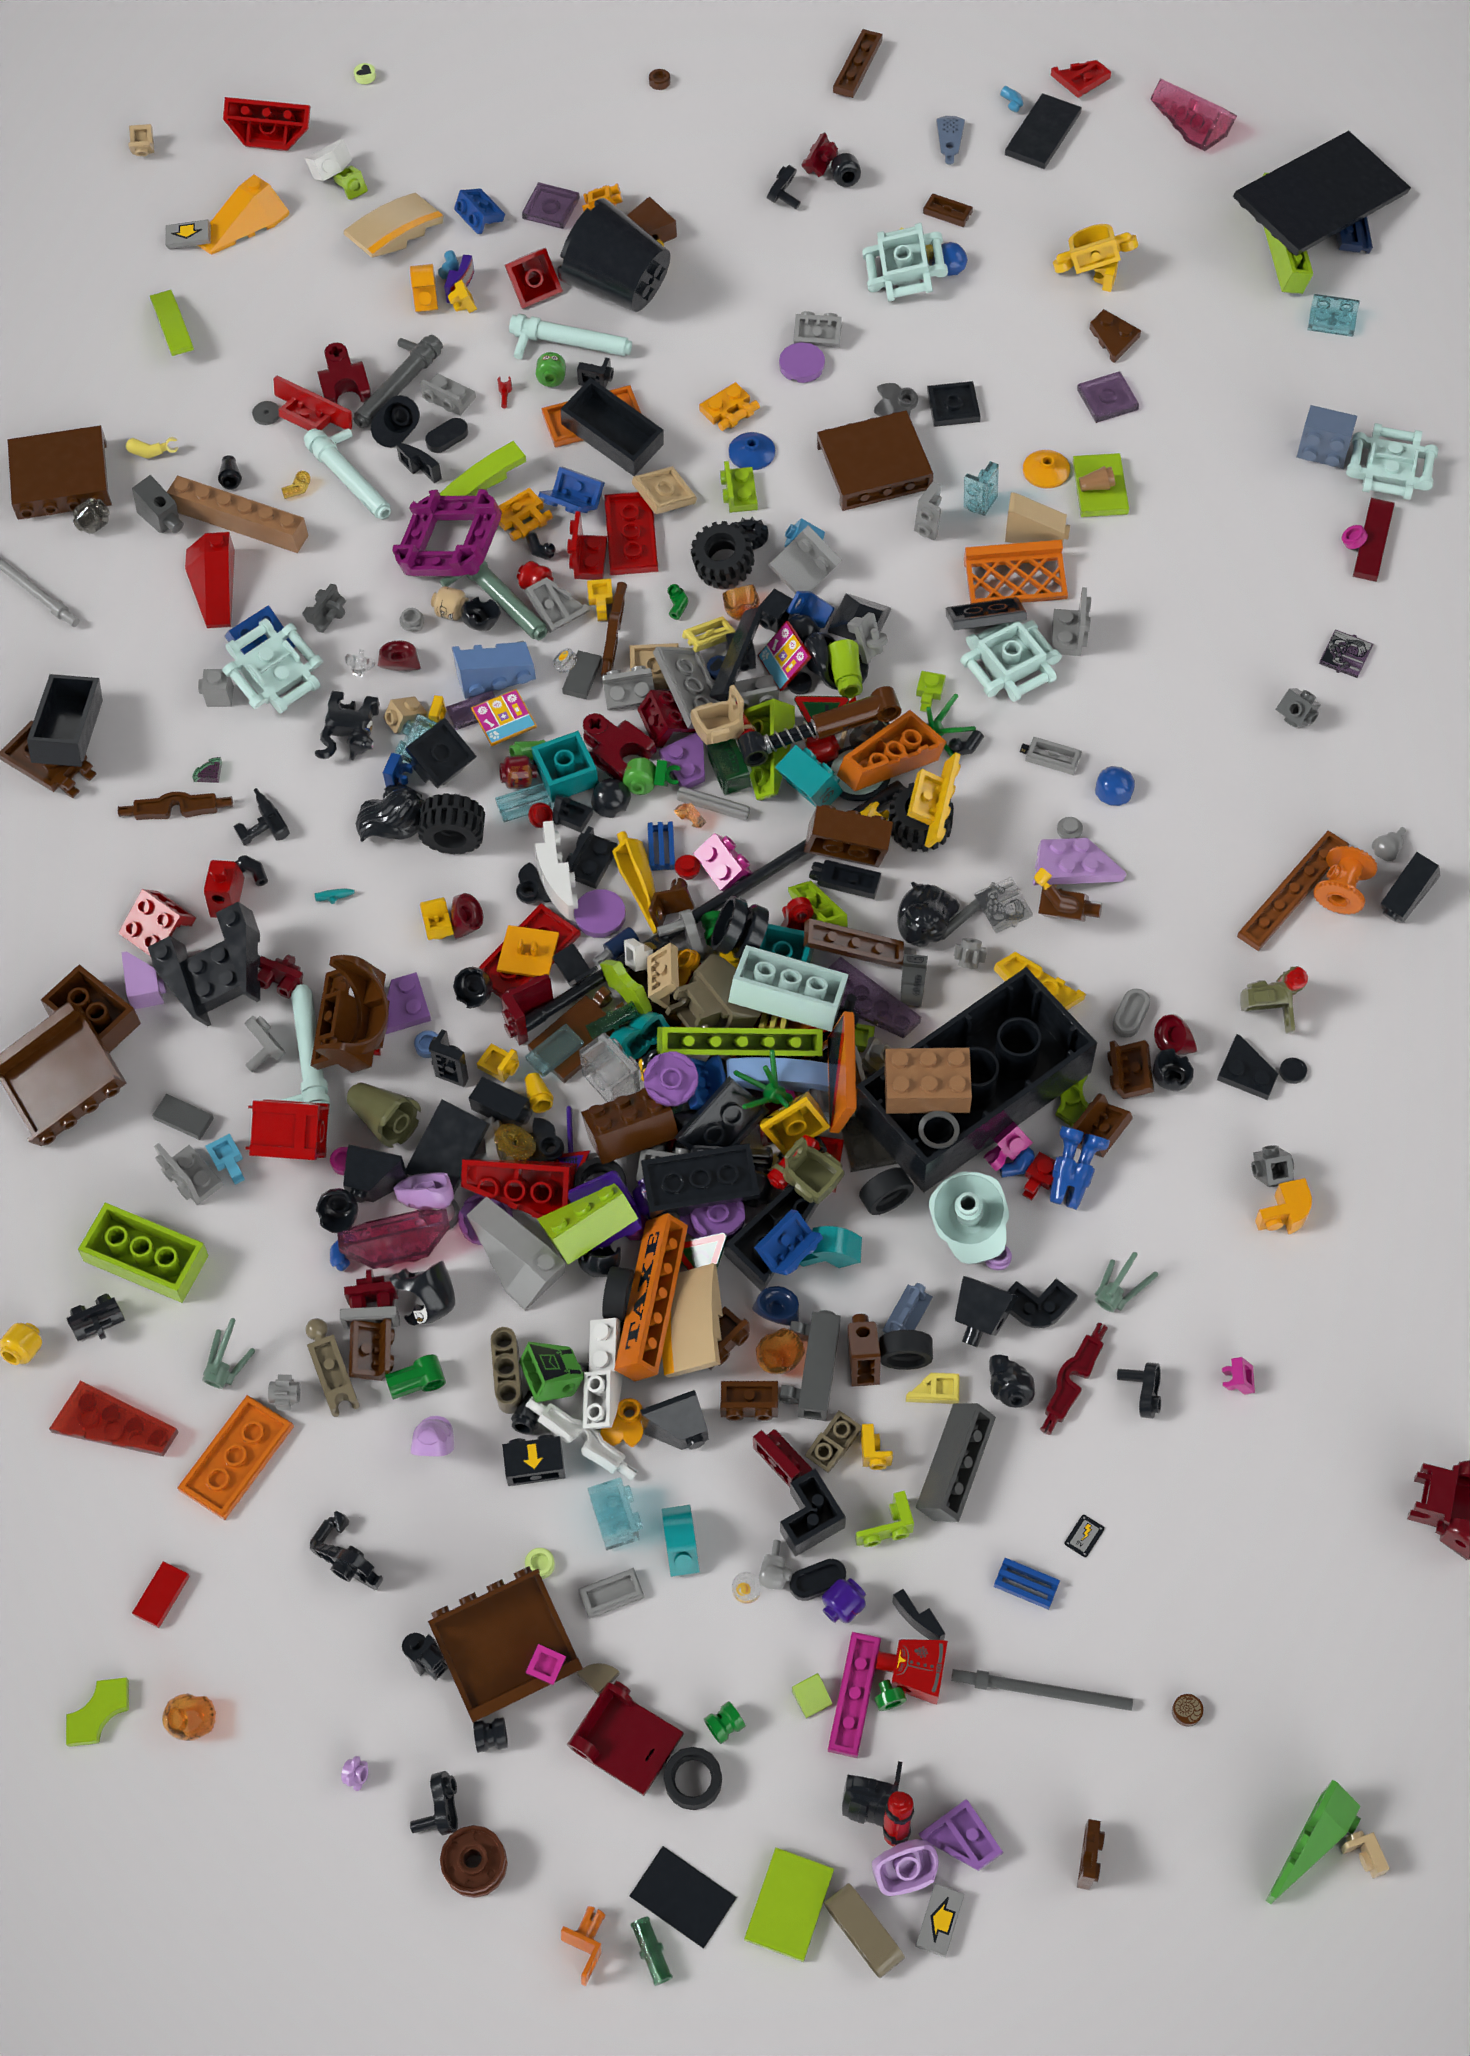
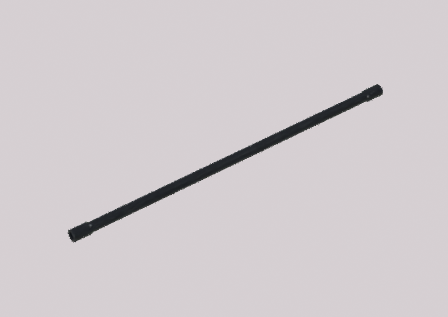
(542, 1013)

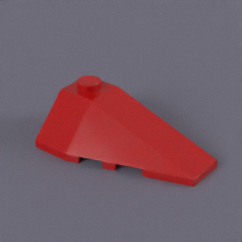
(211, 576)
(521, 1185)

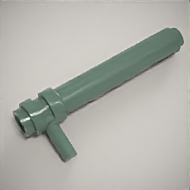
(506, 600)

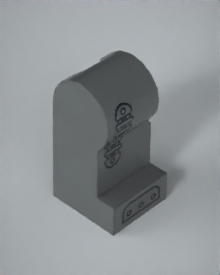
(913, 979)

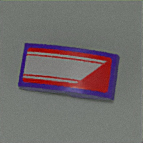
(464, 273)

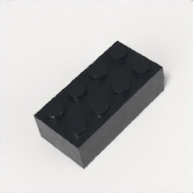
(612, 426)
(65, 720)

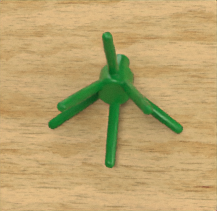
(937, 726)
(772, 1091)

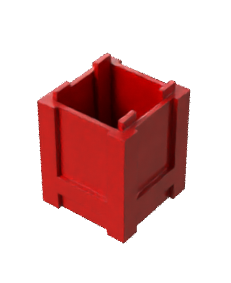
(289, 1129)

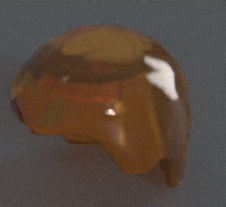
(739, 600)
(779, 1351)
(189, 1717)

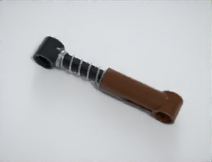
(880, 706)

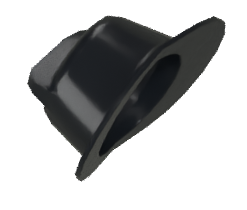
(395, 421)

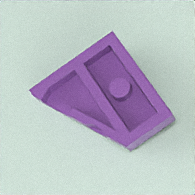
(689, 755)
(406, 1003)
(963, 1837)

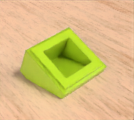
(811, 1695)

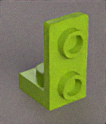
(898, 1530)

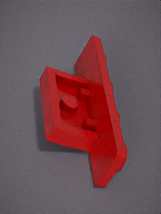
(308, 408)

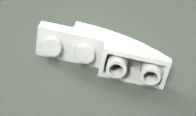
(554, 873)
(602, 1382)

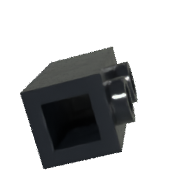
(500, 1102)

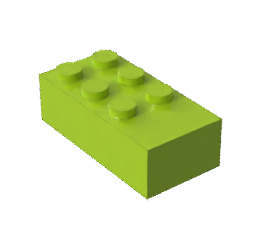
(143, 1252)

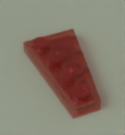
(109, 1421)

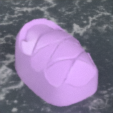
(425, 1191)
(433, 1437)
(906, 1867)

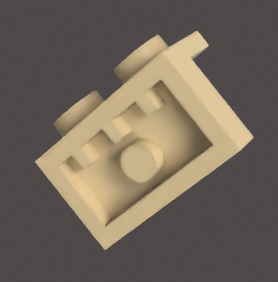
(663, 974)

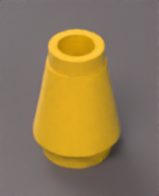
(538, 1093)

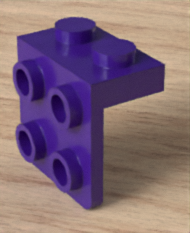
(596, 1185)

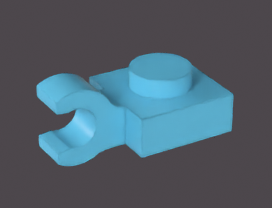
(225, 1155)

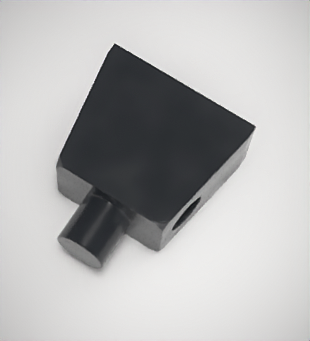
(982, 1309)

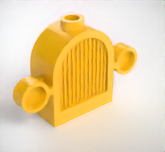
(1094, 248)

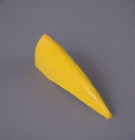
(635, 870)

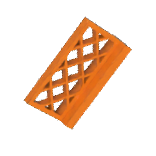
(1016, 554)

